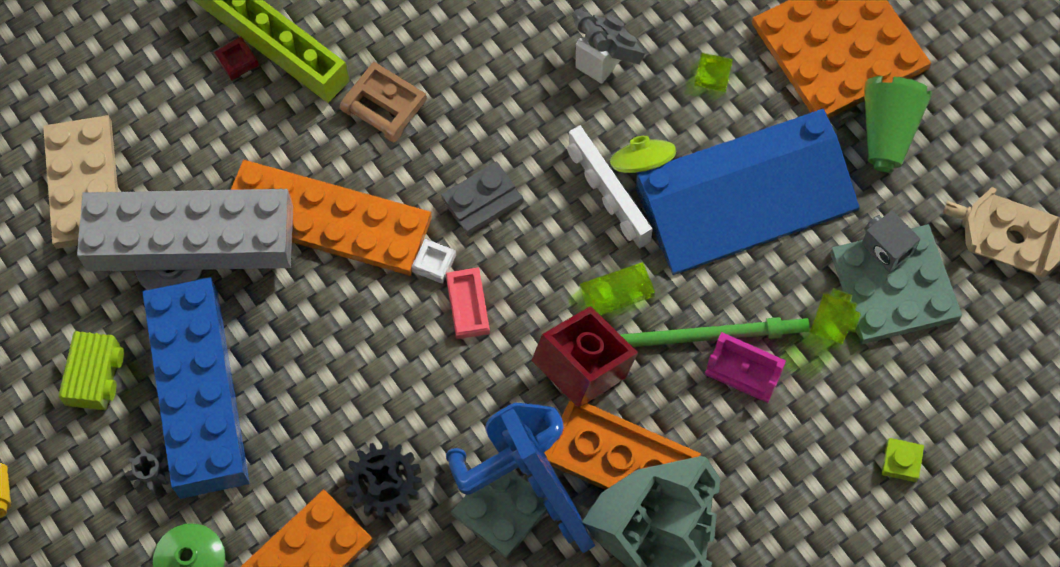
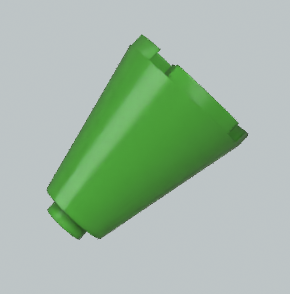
(892, 119)

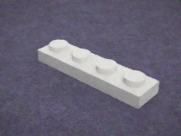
(614, 195)

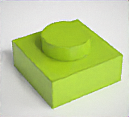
(902, 460)

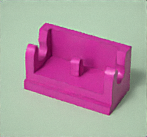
(745, 367)

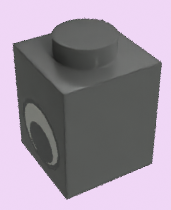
(890, 240)

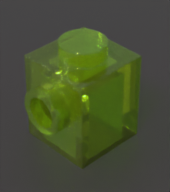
(835, 316)

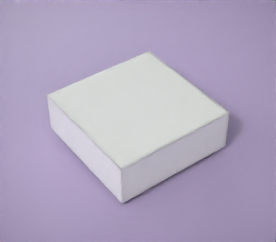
(433, 261)

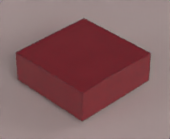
(236, 58)

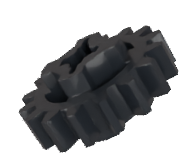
(388, 467)

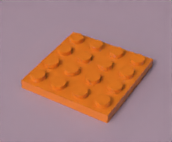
(837, 46)

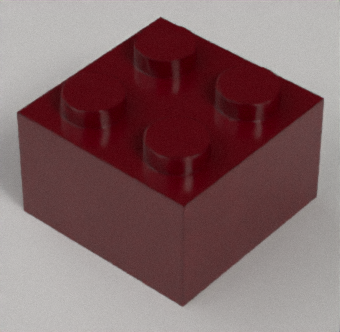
(584, 356)

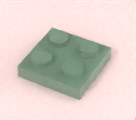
(502, 512)

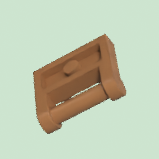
(387, 92)

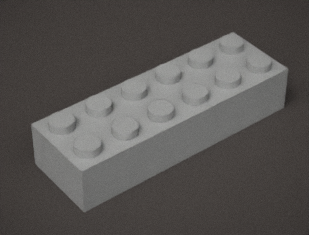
(185, 230)

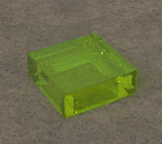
(713, 72)

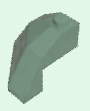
(658, 515)

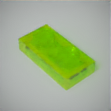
(617, 289)

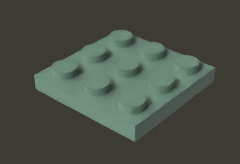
(901, 301)

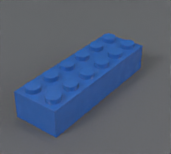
(195, 388)

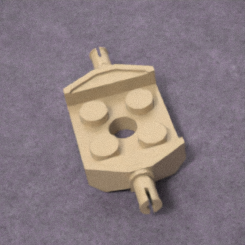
(994, 216)

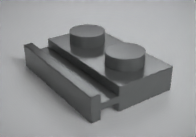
(482, 198)

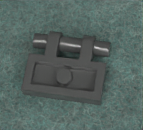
(609, 36)

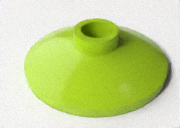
(642, 155)

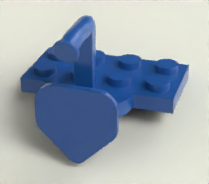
(521, 438)

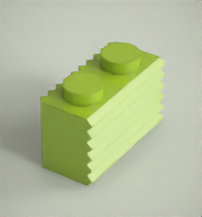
(91, 371)

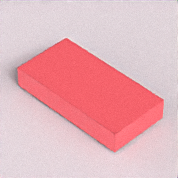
(467, 303)

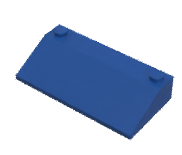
(747, 191)

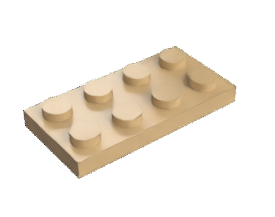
(77, 161)

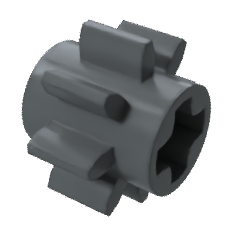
(139, 469)

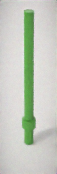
(771, 328)

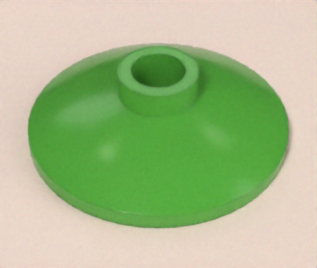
(199, 539)

